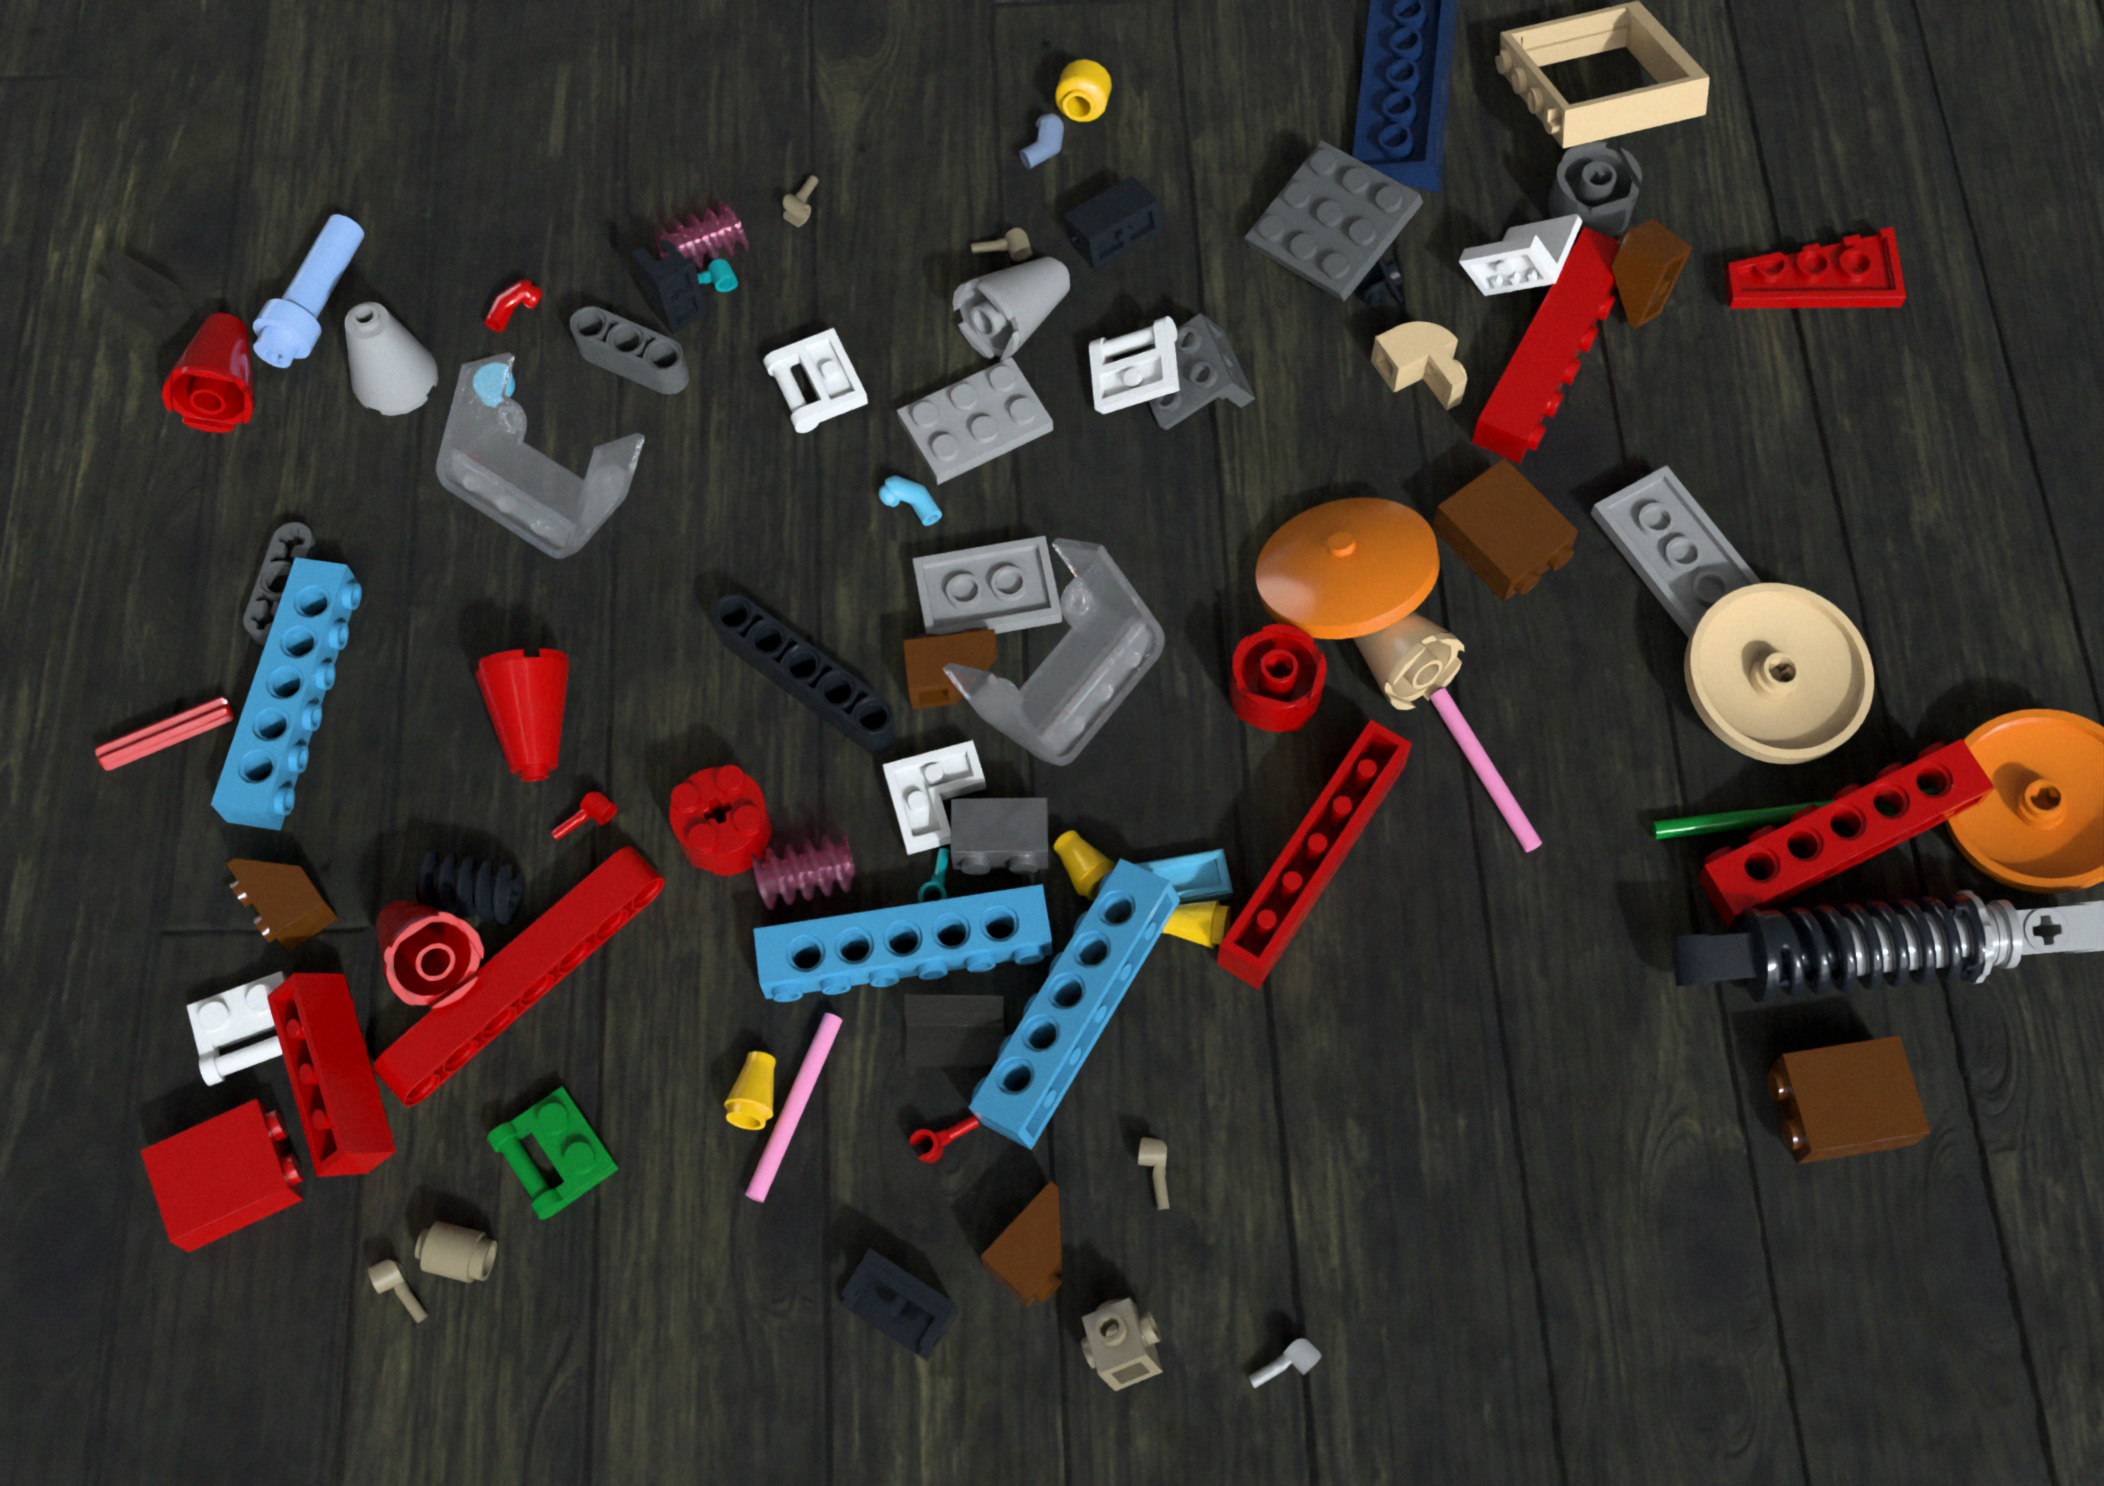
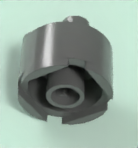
(1597, 187)

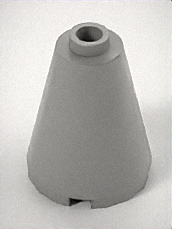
(1009, 304)
(386, 361)

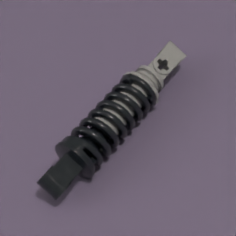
(1881, 940)

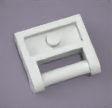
(828, 373)
(1137, 376)
(231, 1019)

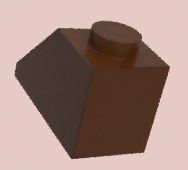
(1648, 269)
(1029, 1250)

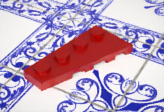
(1831, 276)

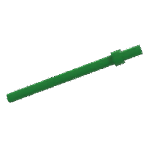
(1743, 819)

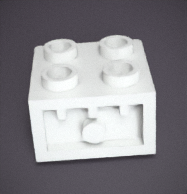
(1525, 258)

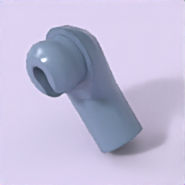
(1048, 141)

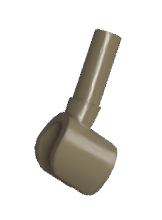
(797, 210)
(1015, 242)
(1154, 1154)
(392, 1274)

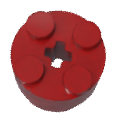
(1277, 678)
(717, 796)

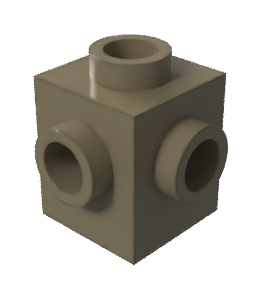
(1121, 1343)

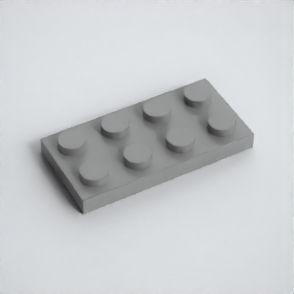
(1673, 546)

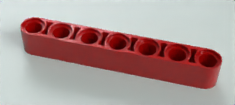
(519, 976)

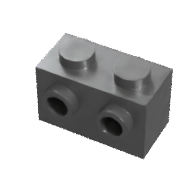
(999, 835)

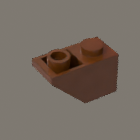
(929, 655)
(285, 899)

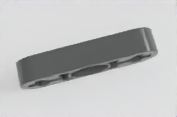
(275, 565)

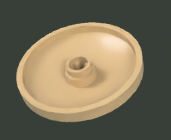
(1779, 673)

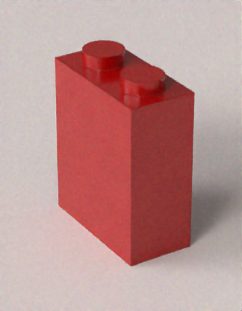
(223, 1175)

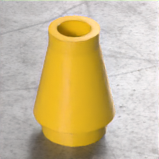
(1083, 863)
(1200, 922)
(752, 1094)

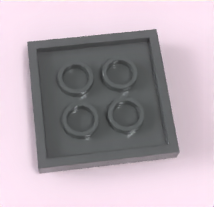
(1333, 220)

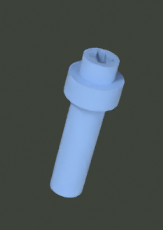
(289, 324)

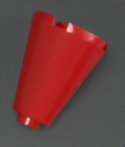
(213, 377)
(526, 707)
(427, 953)

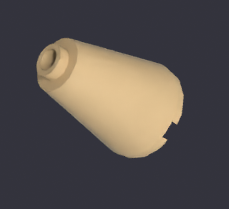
(1411, 659)

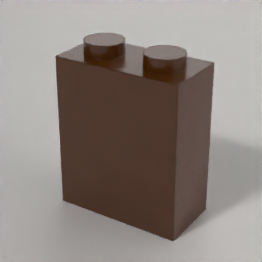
(1505, 530)
(1847, 1100)

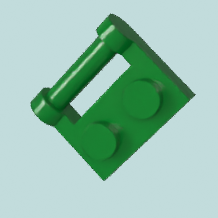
(567, 1143)

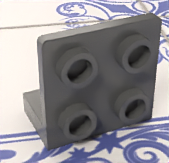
(1205, 371)

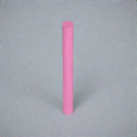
(1485, 770)
(793, 1107)

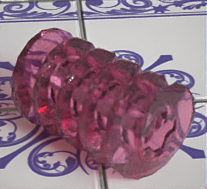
(705, 236)
(804, 870)

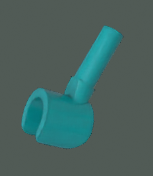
(720, 274)
(937, 879)

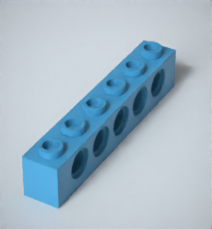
(267, 709)
(879, 930)
(1077, 1027)

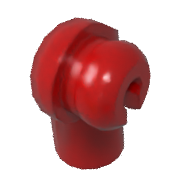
(508, 300)

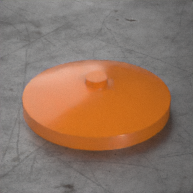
(1348, 567)
(2047, 802)

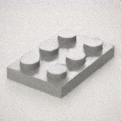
(974, 420)
(988, 588)

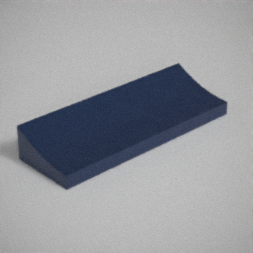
(1406, 90)

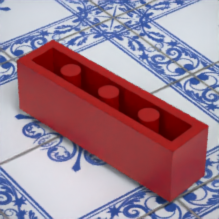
(330, 1074)

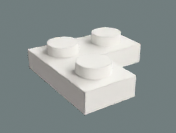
(922, 784)

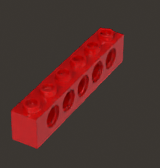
(1949, 768)

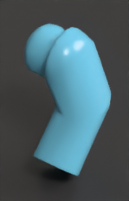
(916, 494)

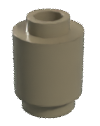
(455, 1252)

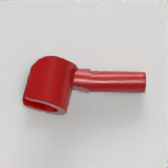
(594, 806)
(942, 1138)

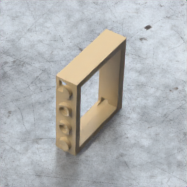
(1677, 97)

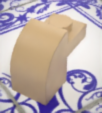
(1421, 352)

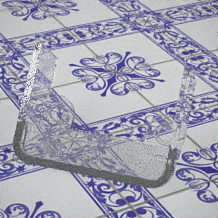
(516, 484)
(1087, 672)

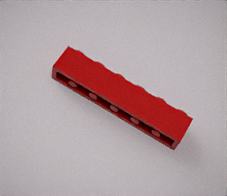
(1550, 350)
(1313, 854)

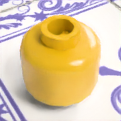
(1083, 90)

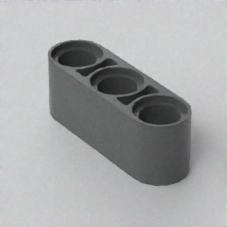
(611, 347)

